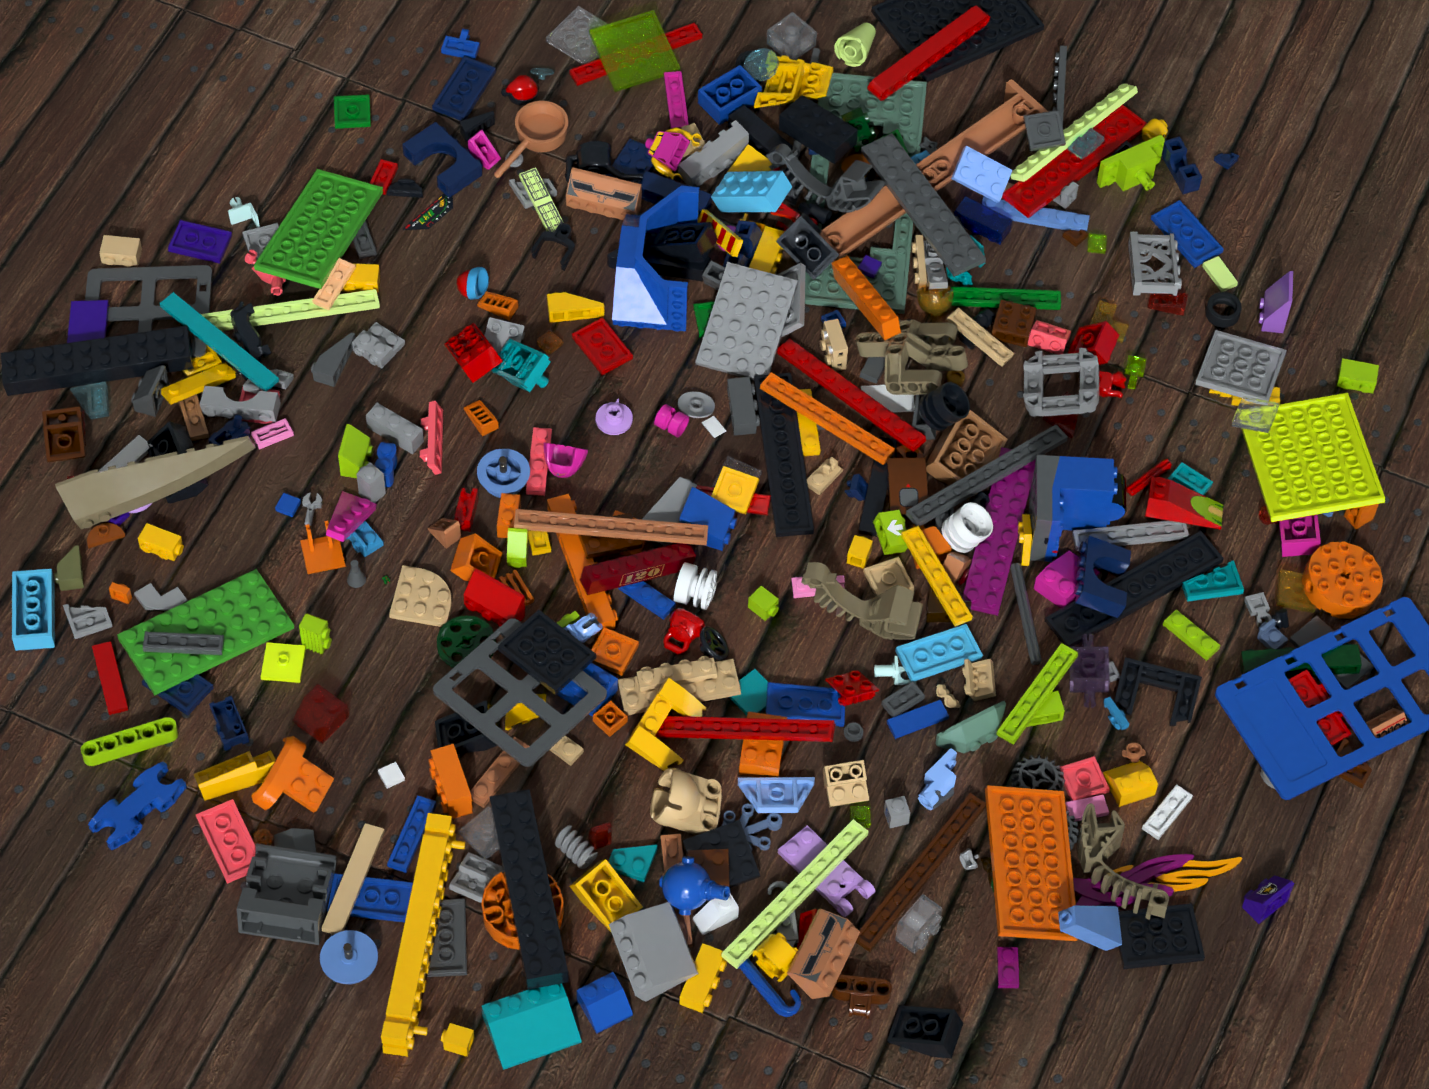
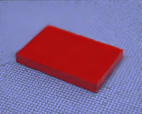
(602, 346)

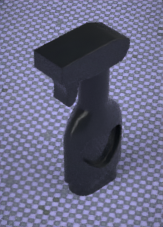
(984, 319)

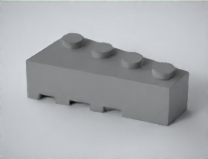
(714, 156)

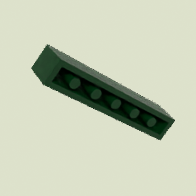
(1340, 660)

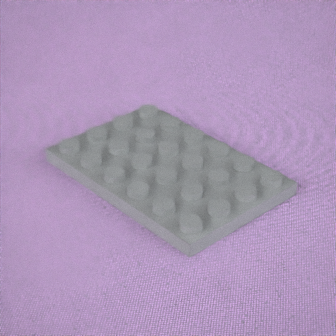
(746, 321)

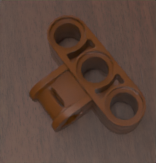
(861, 1001)

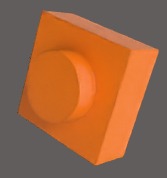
(120, 592)

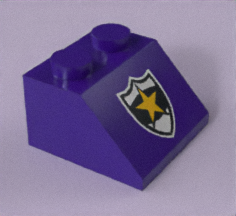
(1267, 898)

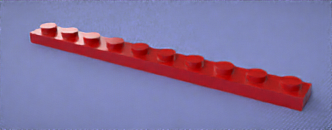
(851, 395)
(747, 728)

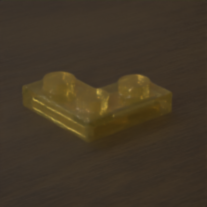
(1105, 312)

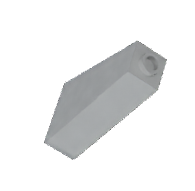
(671, 503)

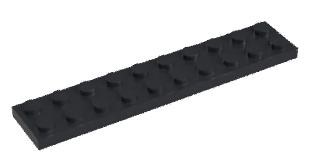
(784, 463)
(1143, 586)

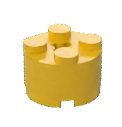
(775, 956)

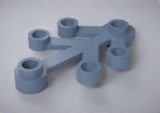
(767, 823)

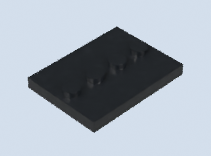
(547, 652)
(1160, 939)

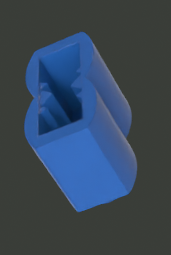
(387, 461)

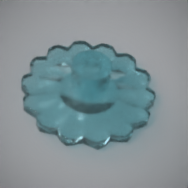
(542, 72)

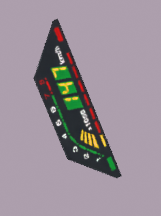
(431, 214)

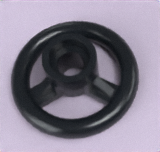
(710, 644)

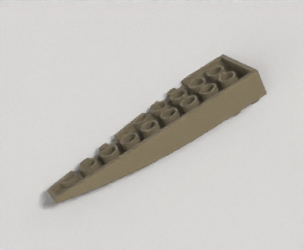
(110, 493)

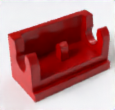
(466, 509)

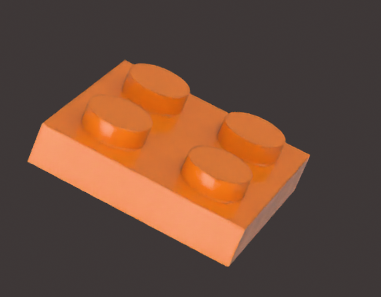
(614, 651)

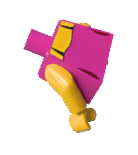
(669, 148)

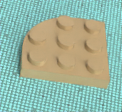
(421, 597)

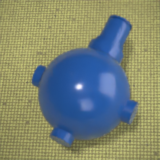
(689, 886)

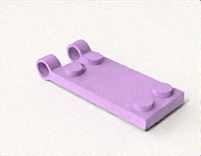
(804, 849)

